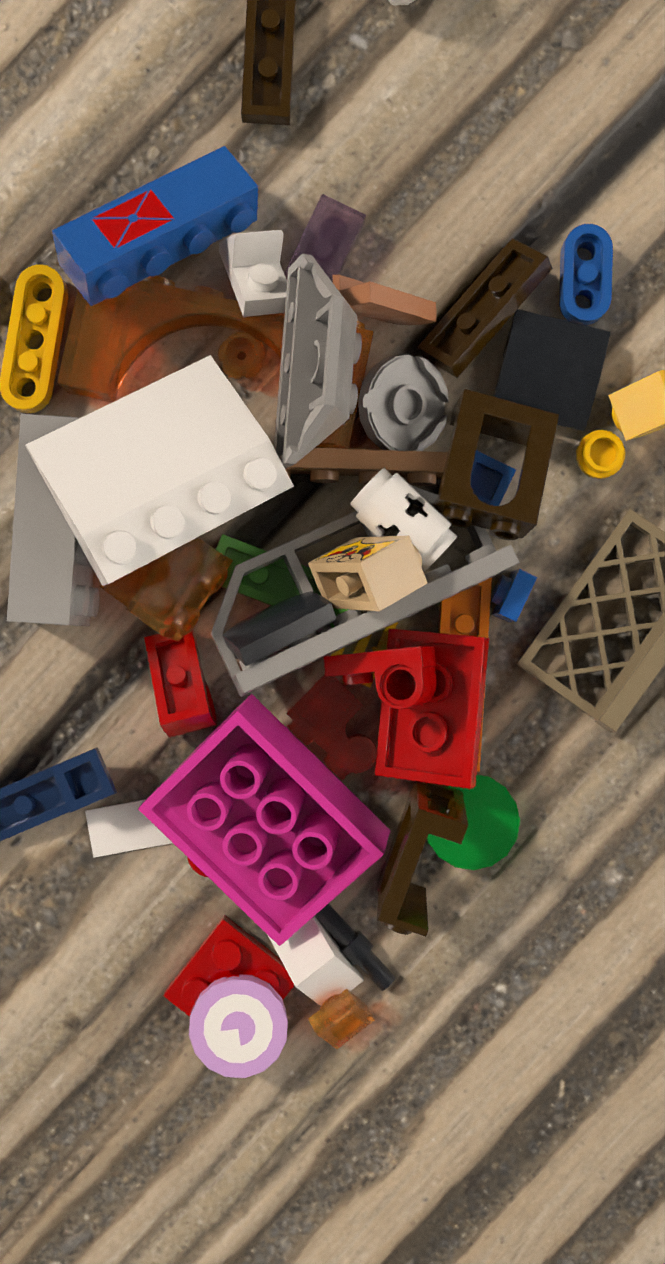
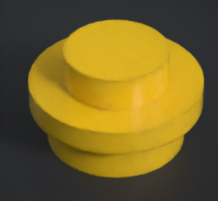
(600, 454)

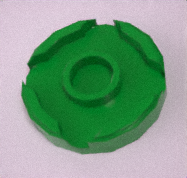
(490, 830)

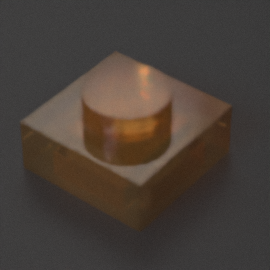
(341, 1018)

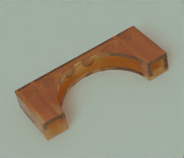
(118, 330)

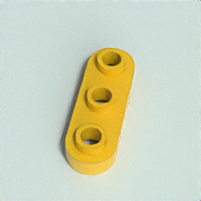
(27, 320)

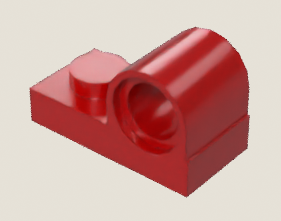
(388, 667)
(179, 685)

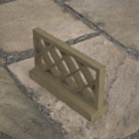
(647, 656)

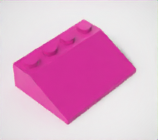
(266, 821)

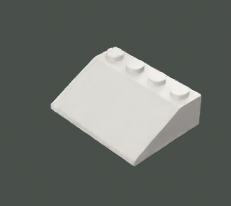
(158, 468)

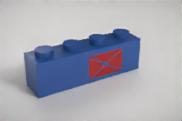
(156, 225)

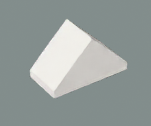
(316, 963)

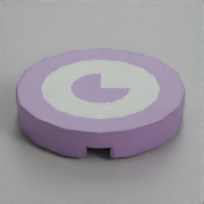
(238, 1026)

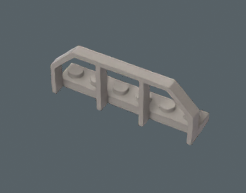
(351, 624)

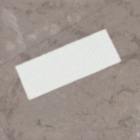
(121, 829)

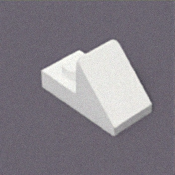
(256, 271)

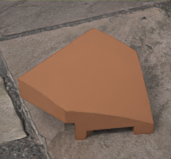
(385, 302)

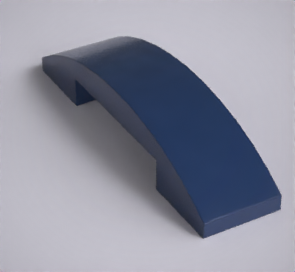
(54, 793)

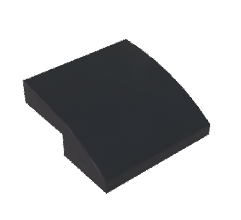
(552, 366)

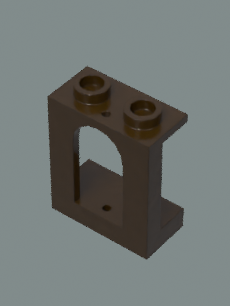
(505, 420)
(428, 810)

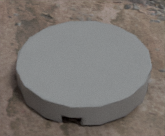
(403, 403)

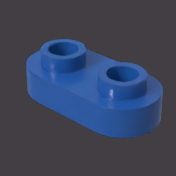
(586, 278)

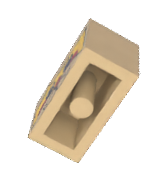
(369, 572)

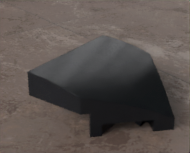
(278, 626)

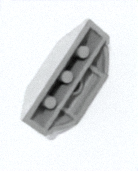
(315, 362)

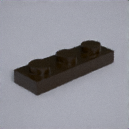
(268, 62)
(485, 307)

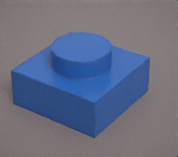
(490, 479)
(511, 594)

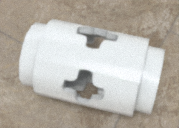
(385, 504)

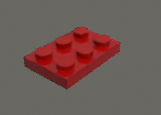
(443, 736)

